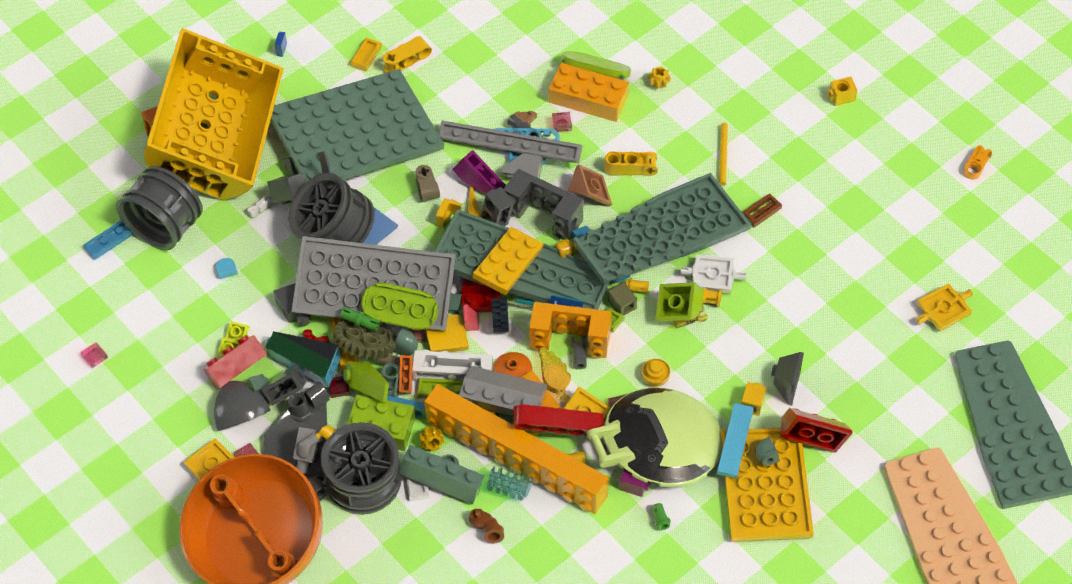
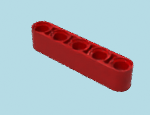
(555, 420)

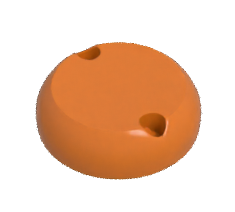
(254, 525)

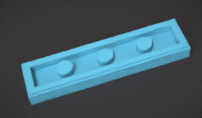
(735, 440)

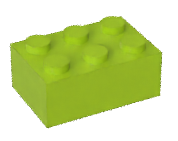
(391, 416)

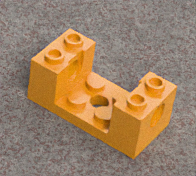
(571, 320)

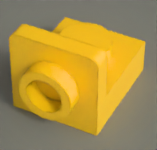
(445, 211)

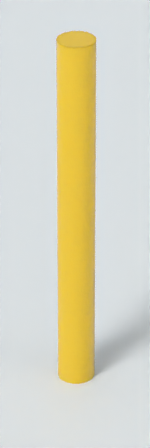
(723, 154)

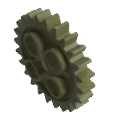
(364, 341)

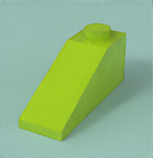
(366, 379)

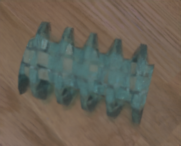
(509, 484)

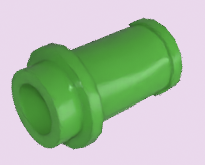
(662, 521)

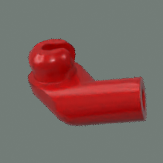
(308, 334)

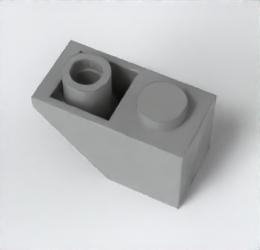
(526, 162)

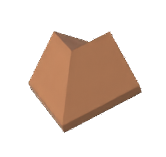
(589, 185)

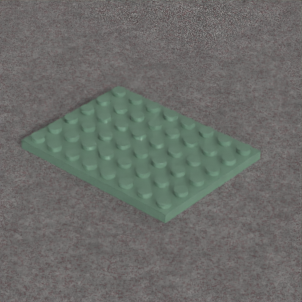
(358, 125)

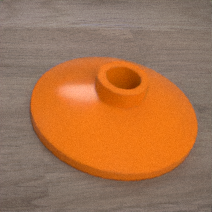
(522, 363)

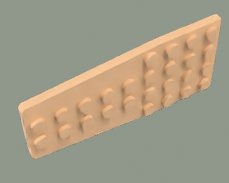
(944, 522)

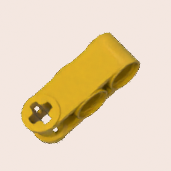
(406, 54)
(630, 163)

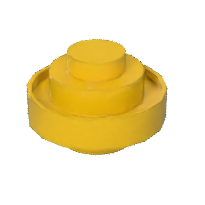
(655, 372)

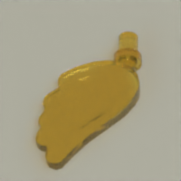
(554, 374)

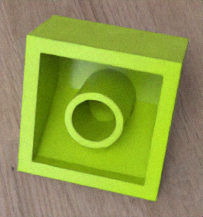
(679, 301)

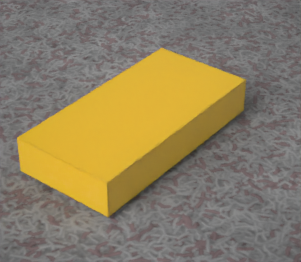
(366, 54)

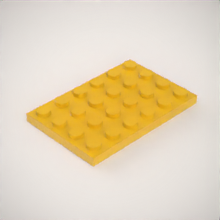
(769, 499)

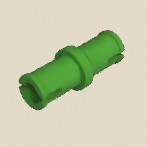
(360, 319)

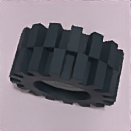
(500, 315)

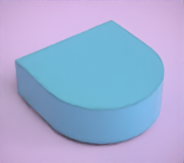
(226, 268)

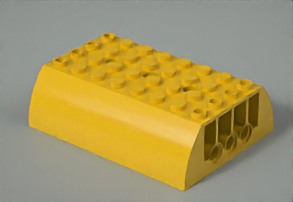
(228, 154)

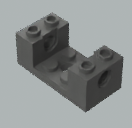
(564, 206)

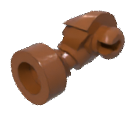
(492, 530)

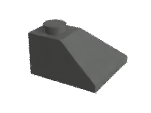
(787, 375)

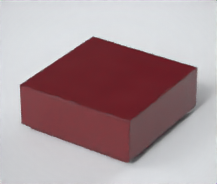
(338, 387)

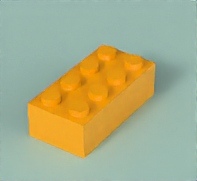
(588, 92)

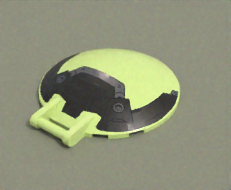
(660, 437)

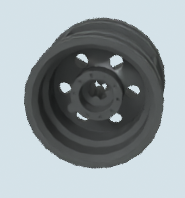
(159, 208)
(331, 210)
(369, 448)

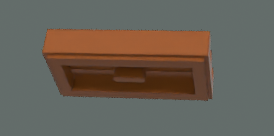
(770, 207)

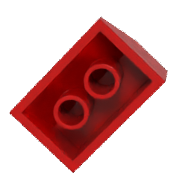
(814, 430)

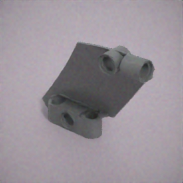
(306, 411)

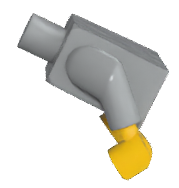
(307, 445)

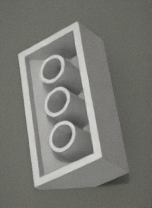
(500, 391)

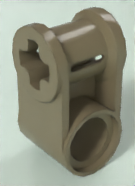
(426, 183)

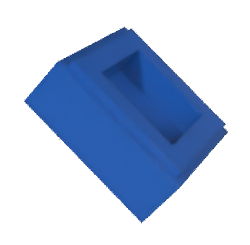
(280, 44)

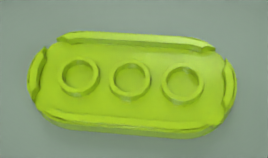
(596, 64)
(400, 306)

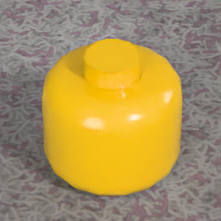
(565, 247)

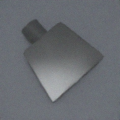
(284, 300)
(289, 382)

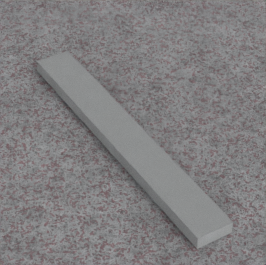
(510, 141)

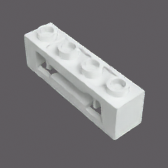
(448, 365)

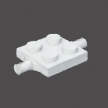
(714, 272)

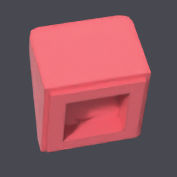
(471, 319)

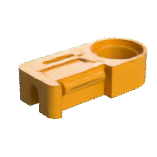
(978, 161)

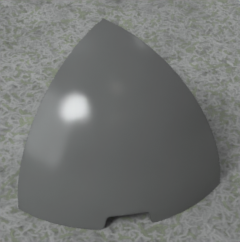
(237, 405)

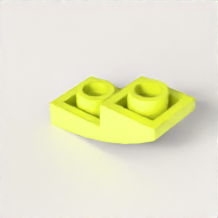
(234, 332)

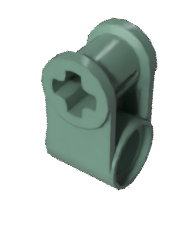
(391, 368)

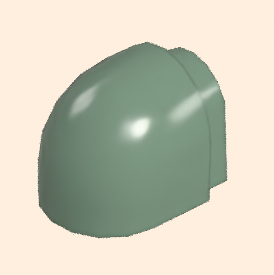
(406, 342)
(257, 382)
(766, 452)

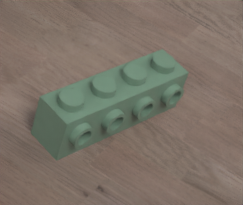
(441, 474)

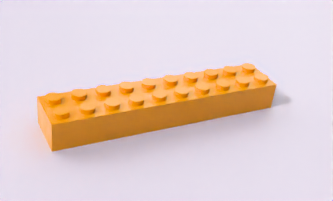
(516, 449)

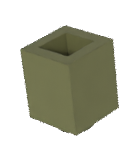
(622, 299)

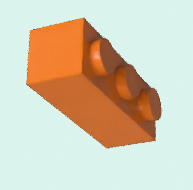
(405, 374)

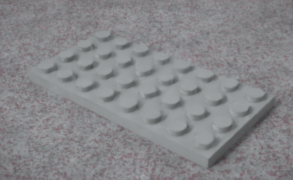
(339, 272)

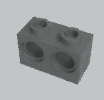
(497, 206)

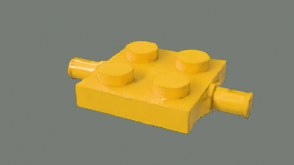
(944, 307)

